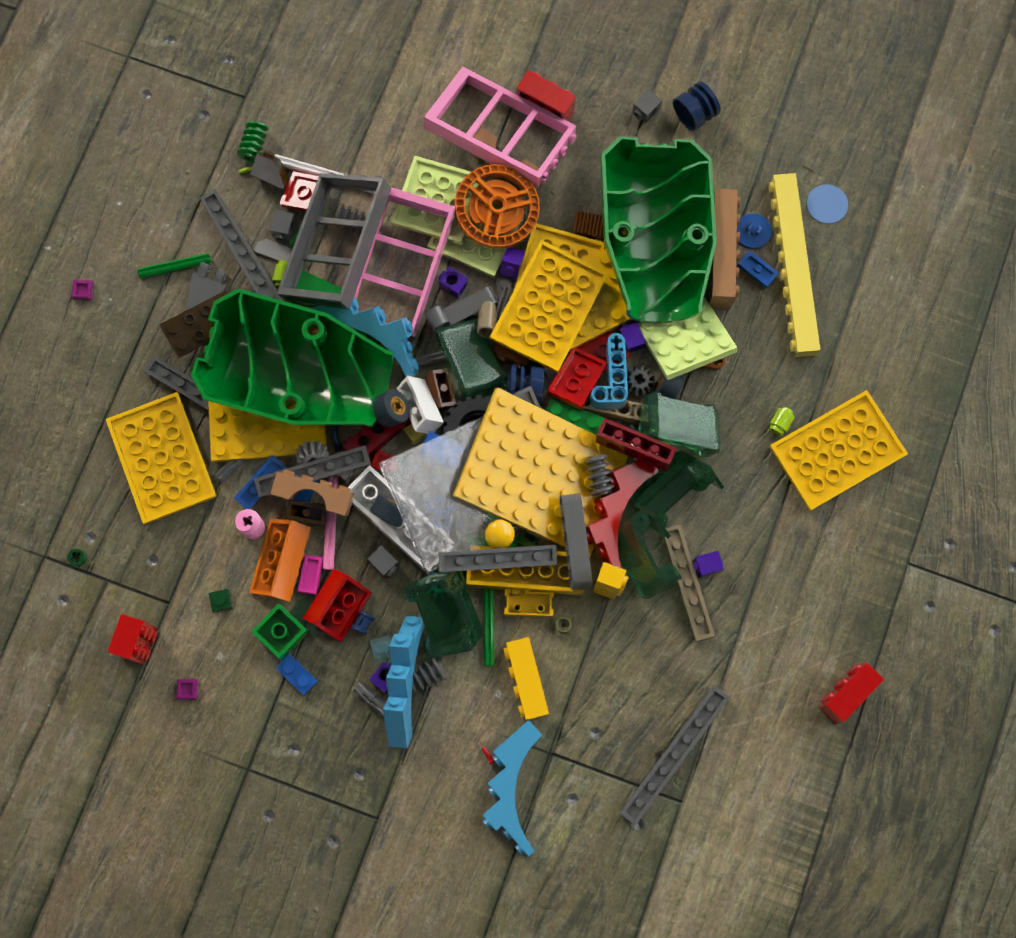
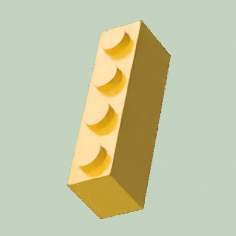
(610, 581)
(527, 679)

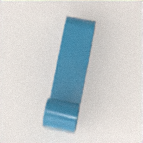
(613, 371)

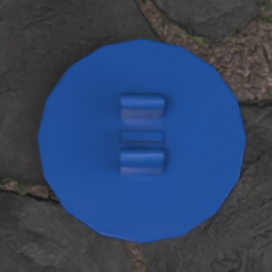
(754, 231)

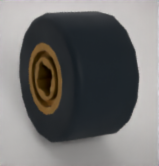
(671, 387)
(391, 408)
(387, 510)

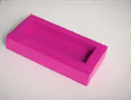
(310, 575)

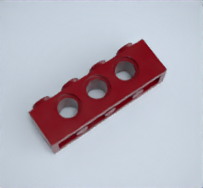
(375, 441)
(635, 445)

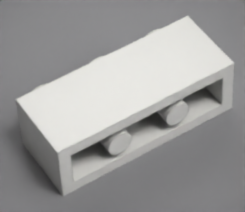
(423, 410)

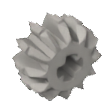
(311, 451)

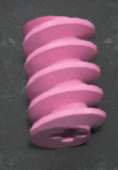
(243, 520)

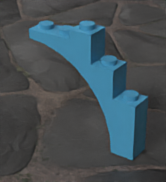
(390, 334)
(400, 680)
(503, 813)

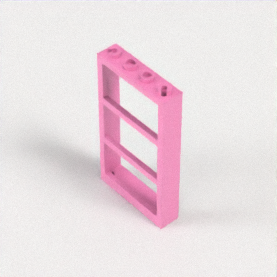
(482, 150)
(426, 205)

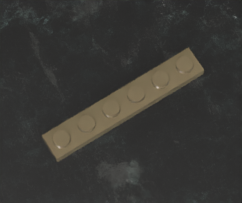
(689, 584)

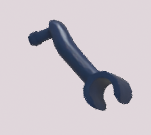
(336, 442)

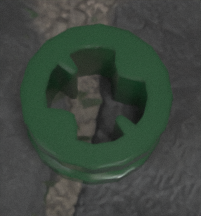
(83, 558)

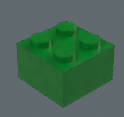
(280, 631)

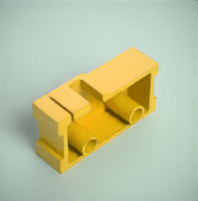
(528, 603)

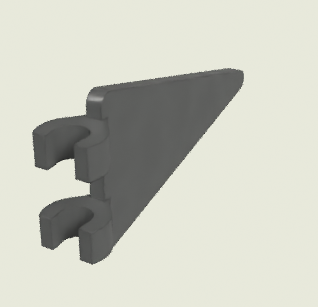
(202, 287)

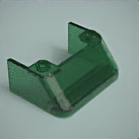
(667, 488)

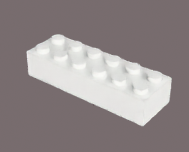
(366, 489)

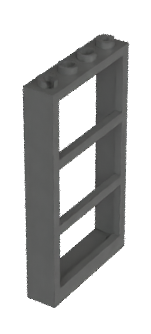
(312, 218)

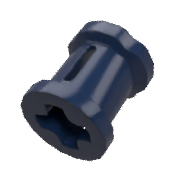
(363, 622)

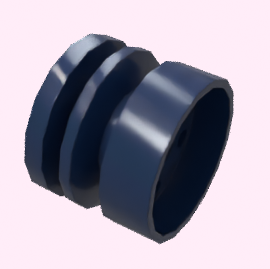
(696, 106)
(520, 381)

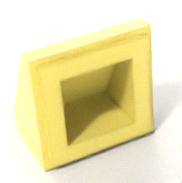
(414, 436)

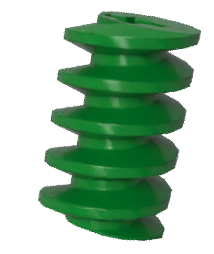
(251, 140)

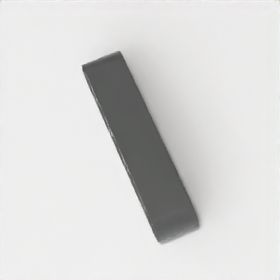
(575, 542)

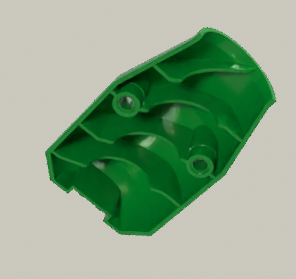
(659, 226)
(268, 360)

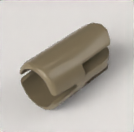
(487, 319)

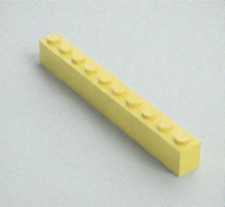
(794, 265)

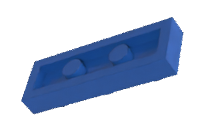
(248, 494)

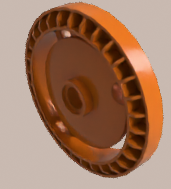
(500, 193)

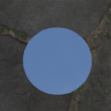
(827, 203)

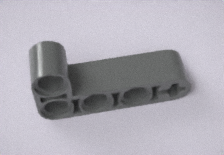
(460, 311)

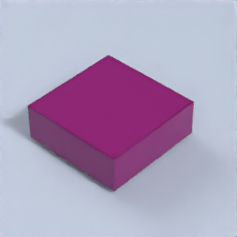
(82, 290)
(187, 689)

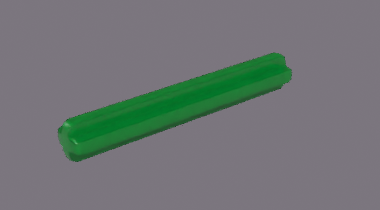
(172, 266)
(488, 627)

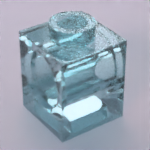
(380, 648)

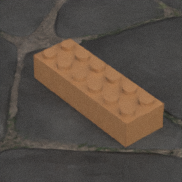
(723, 271)

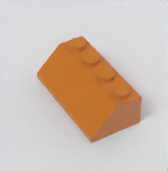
(280, 559)

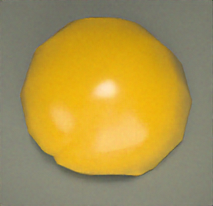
(499, 534)

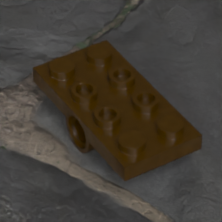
(190, 328)

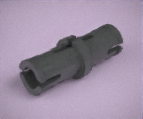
(370, 697)

